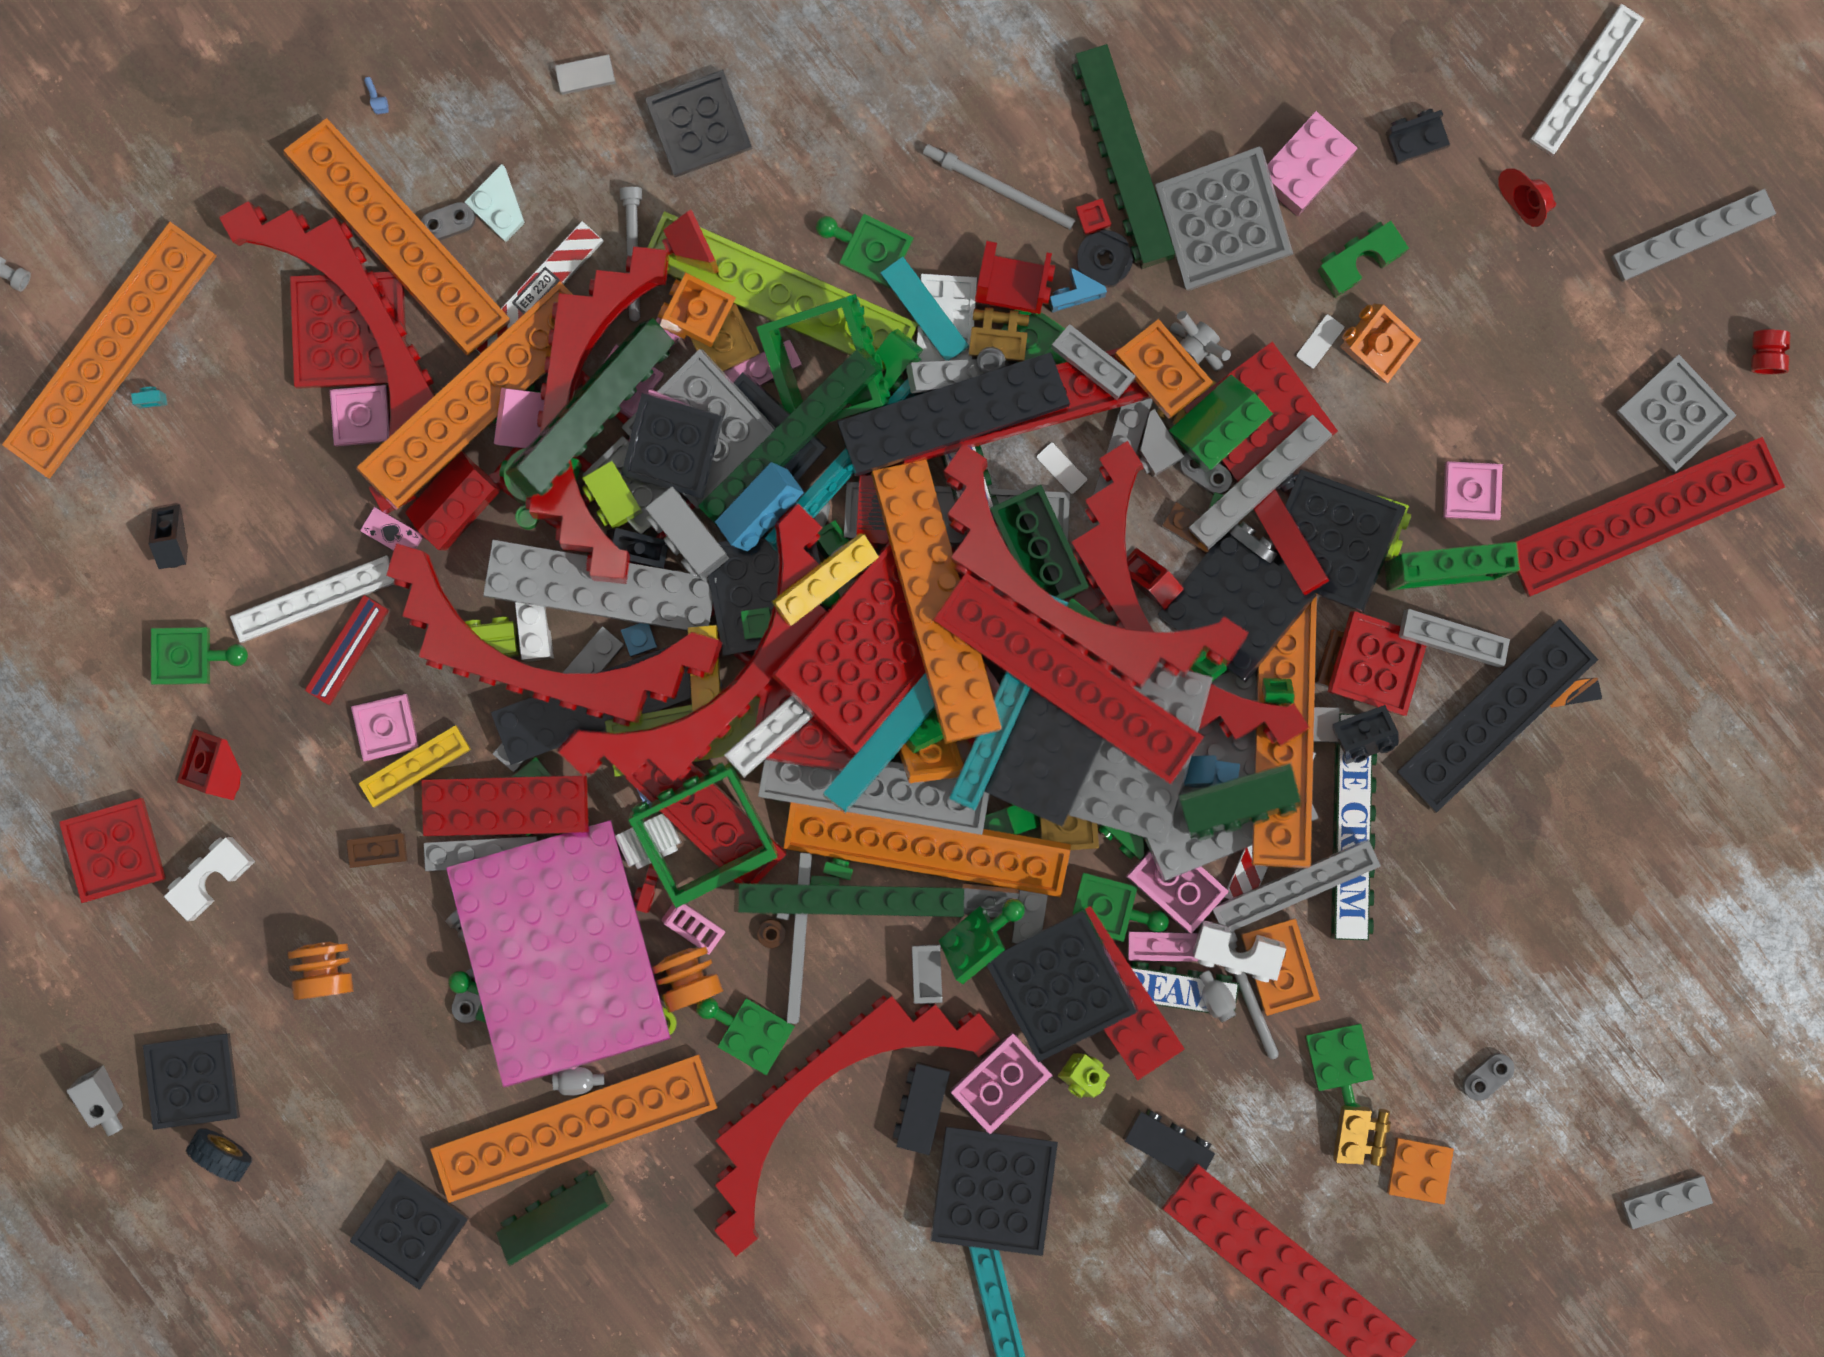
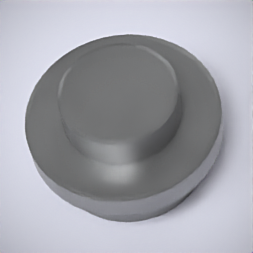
(990, 359)

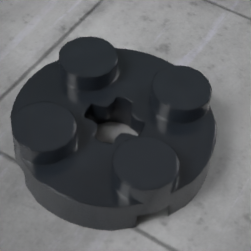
(1119, 253)

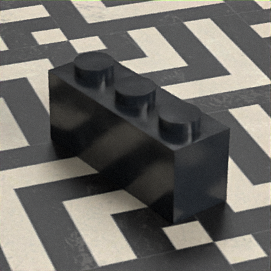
(921, 1108)
(1167, 1142)

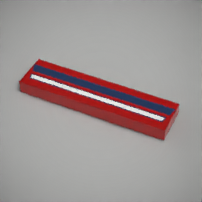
(347, 650)

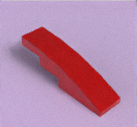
(1290, 543)

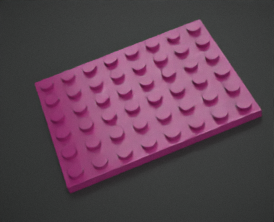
(557, 954)

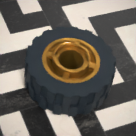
(218, 1155)

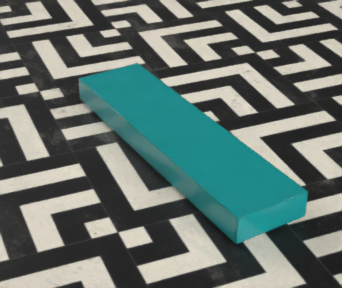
(924, 309)

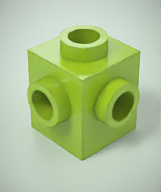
(1084, 1075)

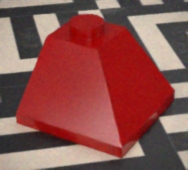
(689, 244)
(210, 766)

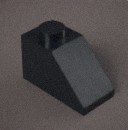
(168, 537)
(642, 548)

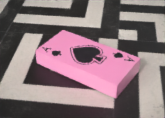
(390, 531)

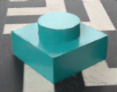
(148, 398)

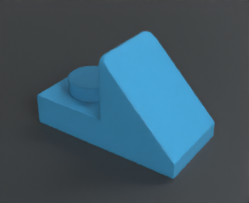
(1084, 291)
(1207, 771)

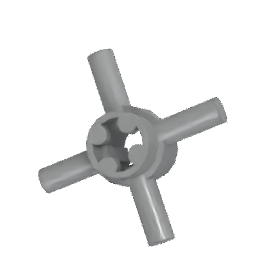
(1200, 341)

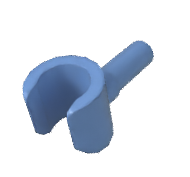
(378, 104)

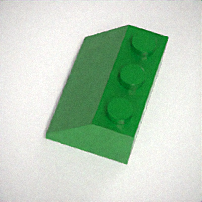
(1220, 422)

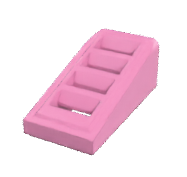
(671, 914)

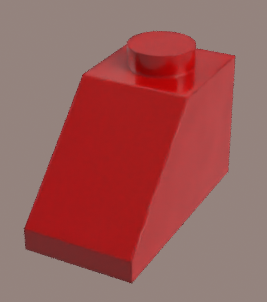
(1153, 578)

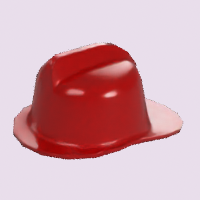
(1527, 196)

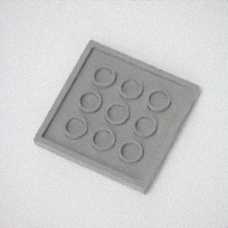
(1224, 218)
(743, 428)

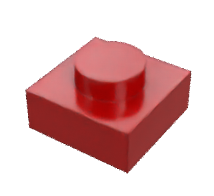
(1093, 216)

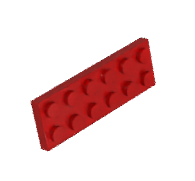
(505, 805)
(708, 820)
(1145, 1037)

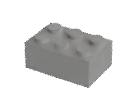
(685, 534)

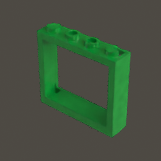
(782, 369)
(1451, 566)
(721, 875)

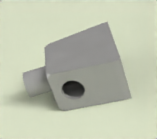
(97, 1100)

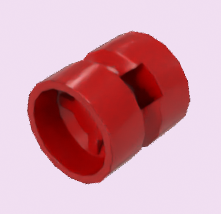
(1770, 352)

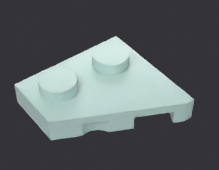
(497, 204)

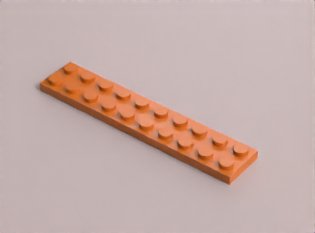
(396, 236)
(109, 350)
(462, 406)
(927, 580)
(1287, 839)
(986, 858)
(574, 1128)

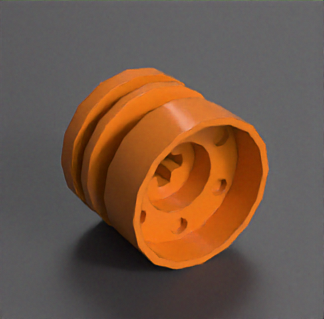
(320, 971)
(687, 979)

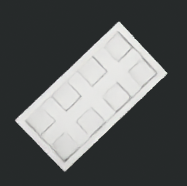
(957, 300)

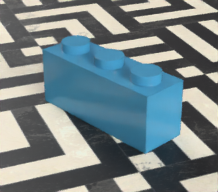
(759, 507)

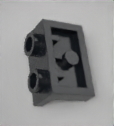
(1417, 136)
(1366, 734)

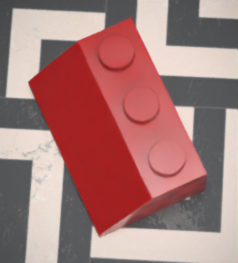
(452, 502)

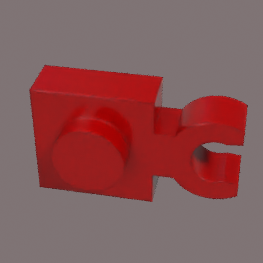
(645, 895)

